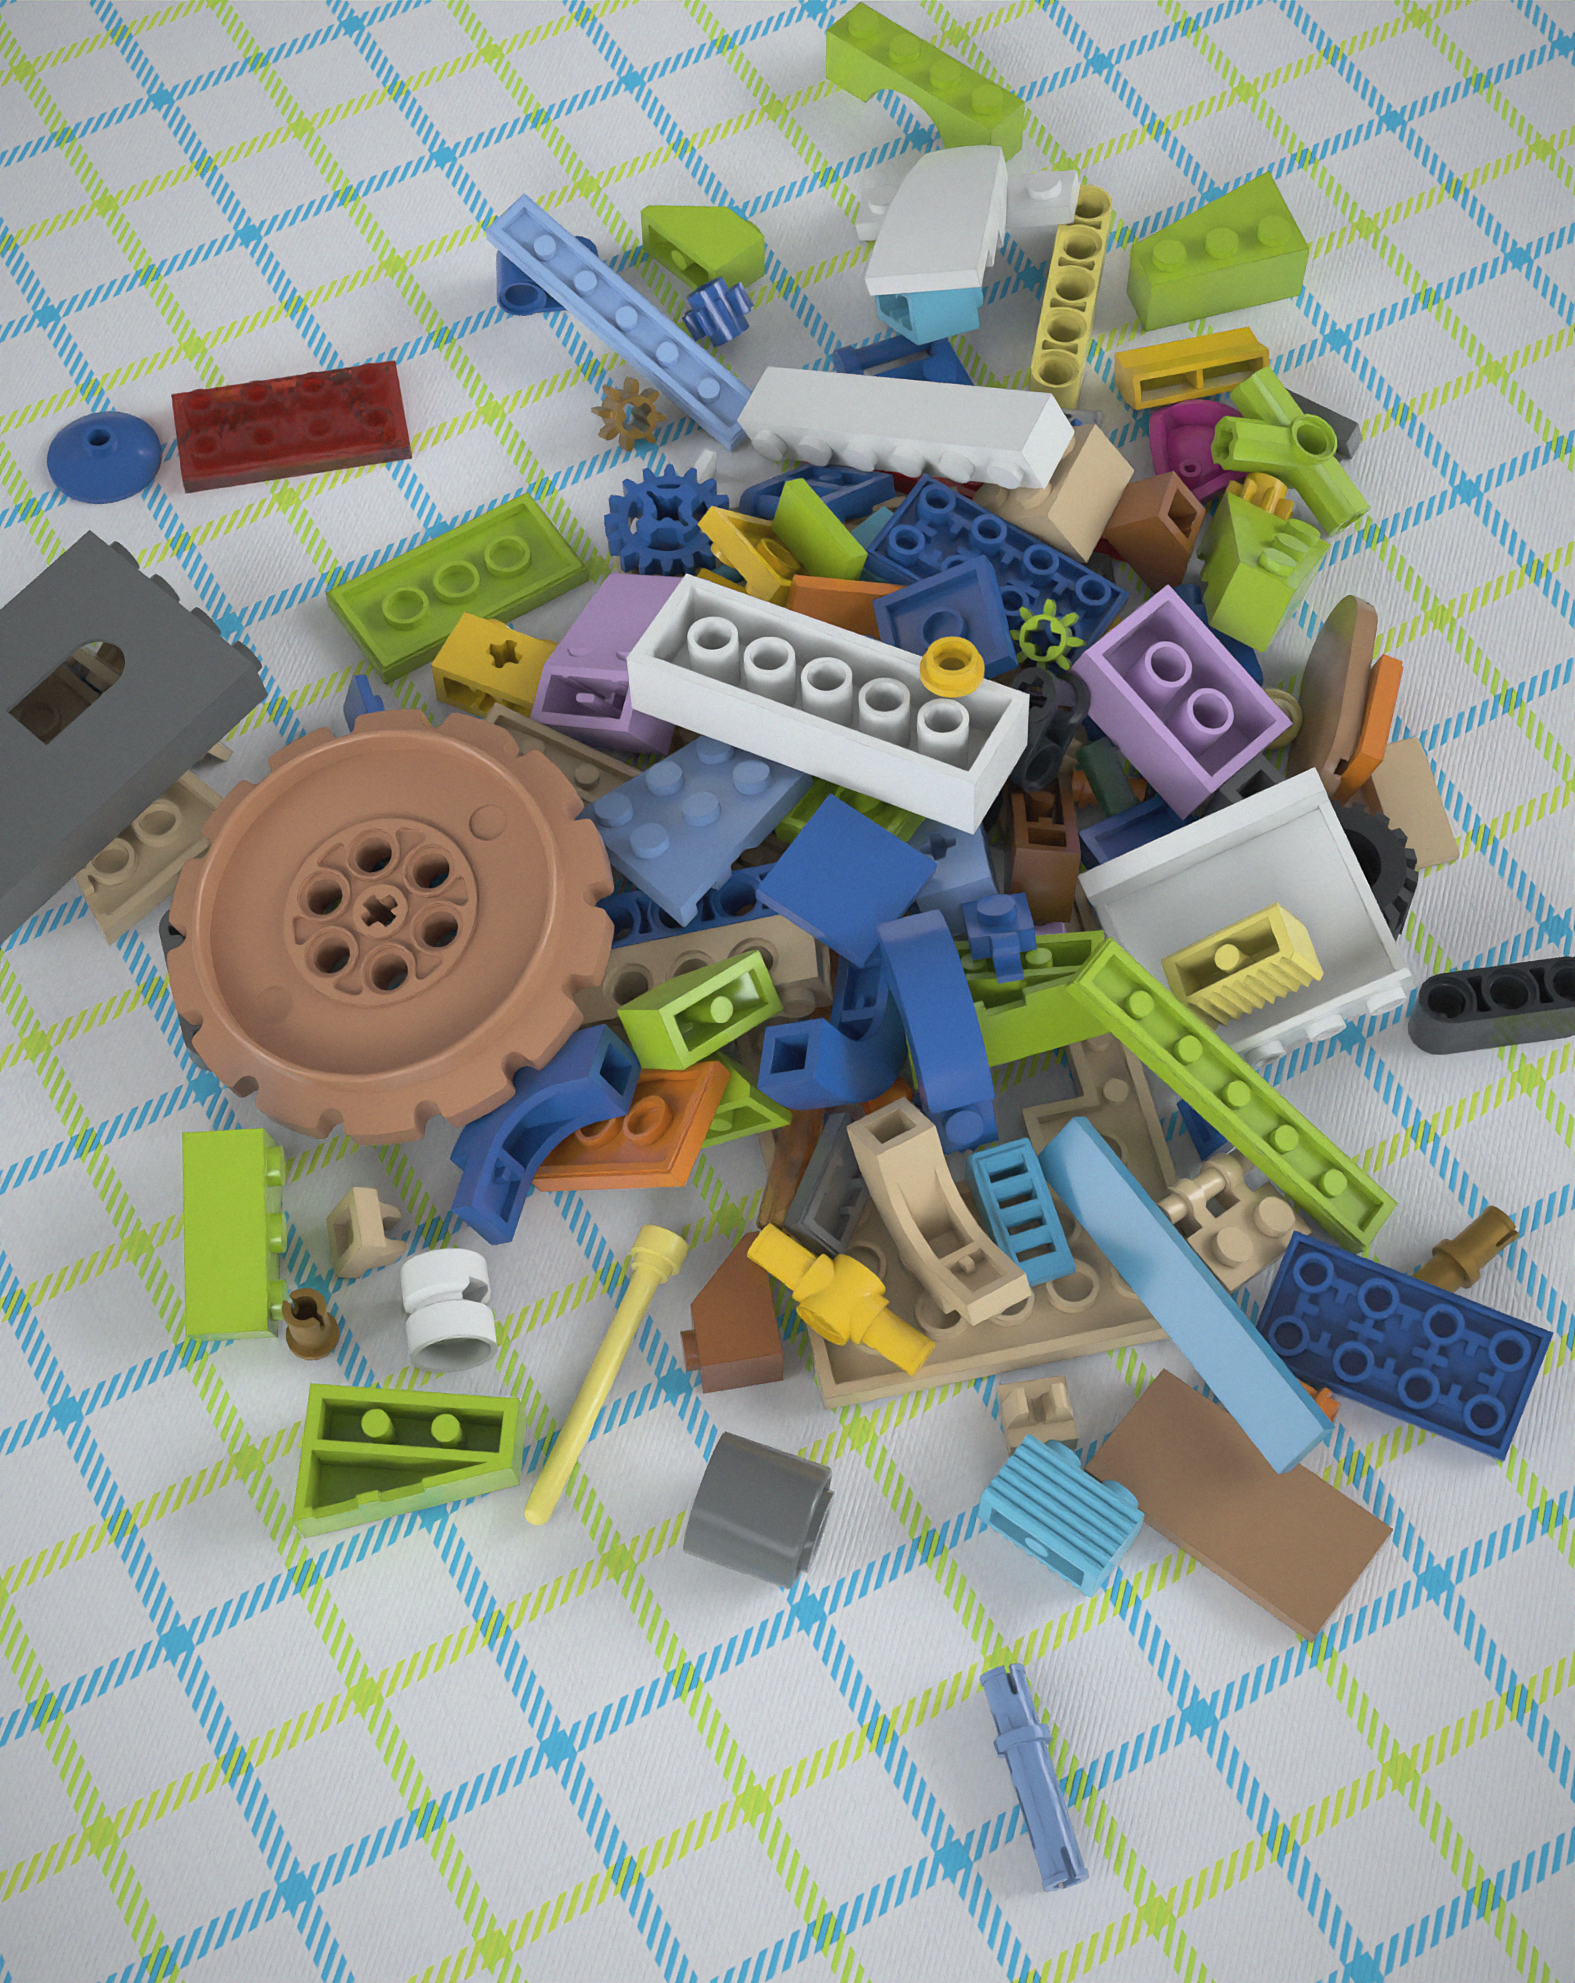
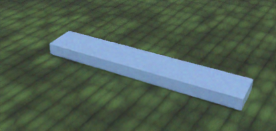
(622, 319)

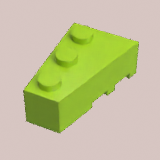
(1032, 1012)
(233, 1234)
(400, 1452)

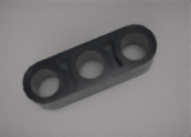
(1481, 1023)

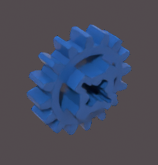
(667, 525)

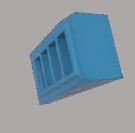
(1006, 1174)

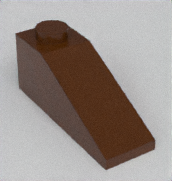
(1042, 849)

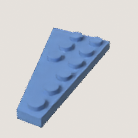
(692, 818)

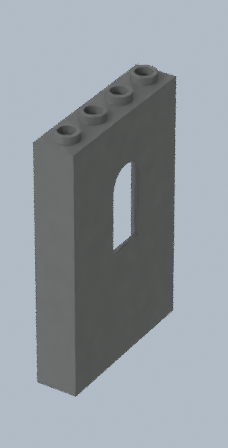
(133, 742)

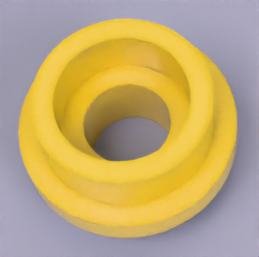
(952, 667)

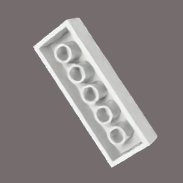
(826, 703)

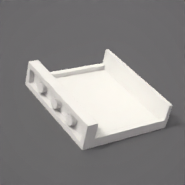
(1241, 860)

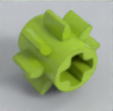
(1037, 624)

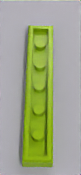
(1231, 1096)

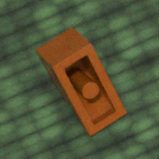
(734, 1326)

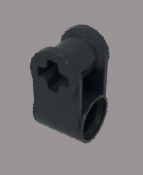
(1048, 728)

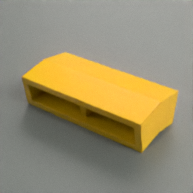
(1188, 367)

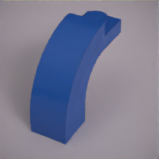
(940, 1028)
(841, 1060)
(501, 1151)

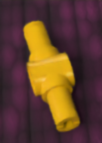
(841, 1299)

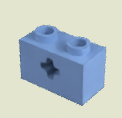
(962, 873)

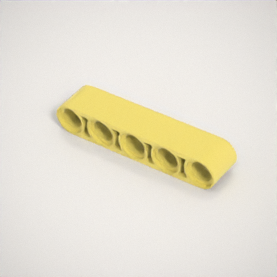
(1071, 299)

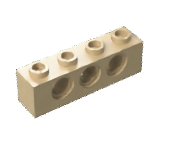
(796, 961)

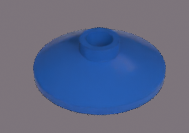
(104, 457)

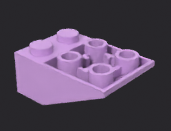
(587, 678)

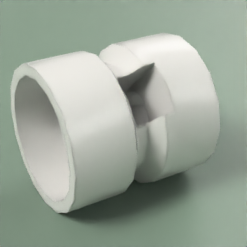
(449, 1311)

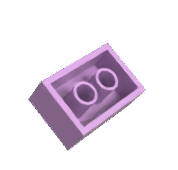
(1177, 701)

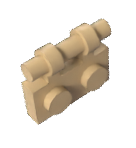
(1250, 1231)

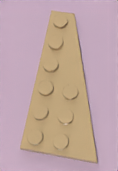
(148, 855)

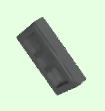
(829, 1193)

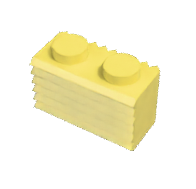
(1243, 966)

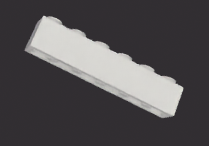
(907, 426)

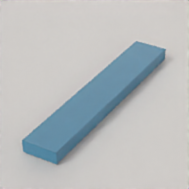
(1184, 1296)

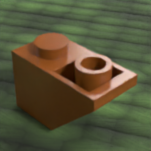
(1156, 529)

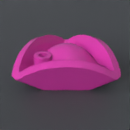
(1182, 443)

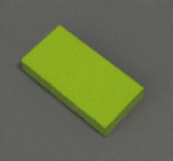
(816, 534)

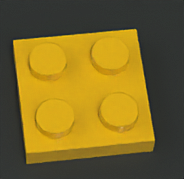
(754, 551)

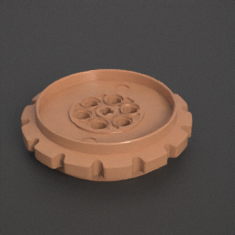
(468, 1011)

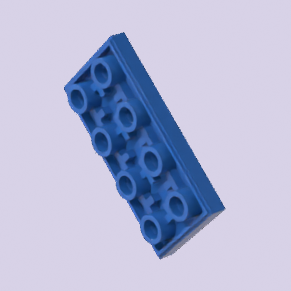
(944, 529)
(1402, 1345)

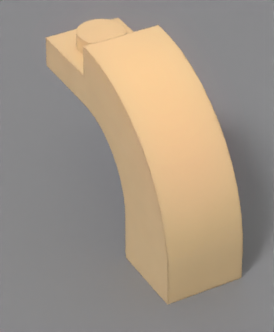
(927, 1216)

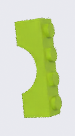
(876, 54)

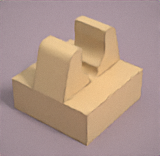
(358, 1233)
(1037, 1409)

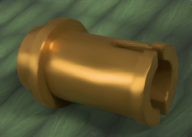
(310, 1329)

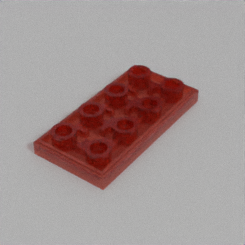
(290, 426)

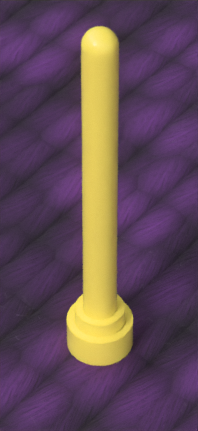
(656, 1257)

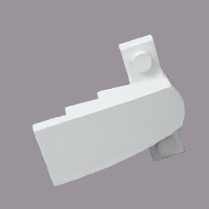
(952, 217)

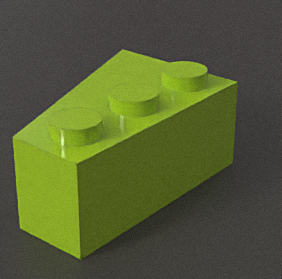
(1219, 258)
(1256, 570)

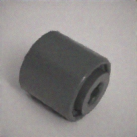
(760, 1511)

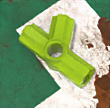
(1289, 446)

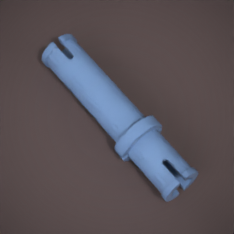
(1025, 1748)

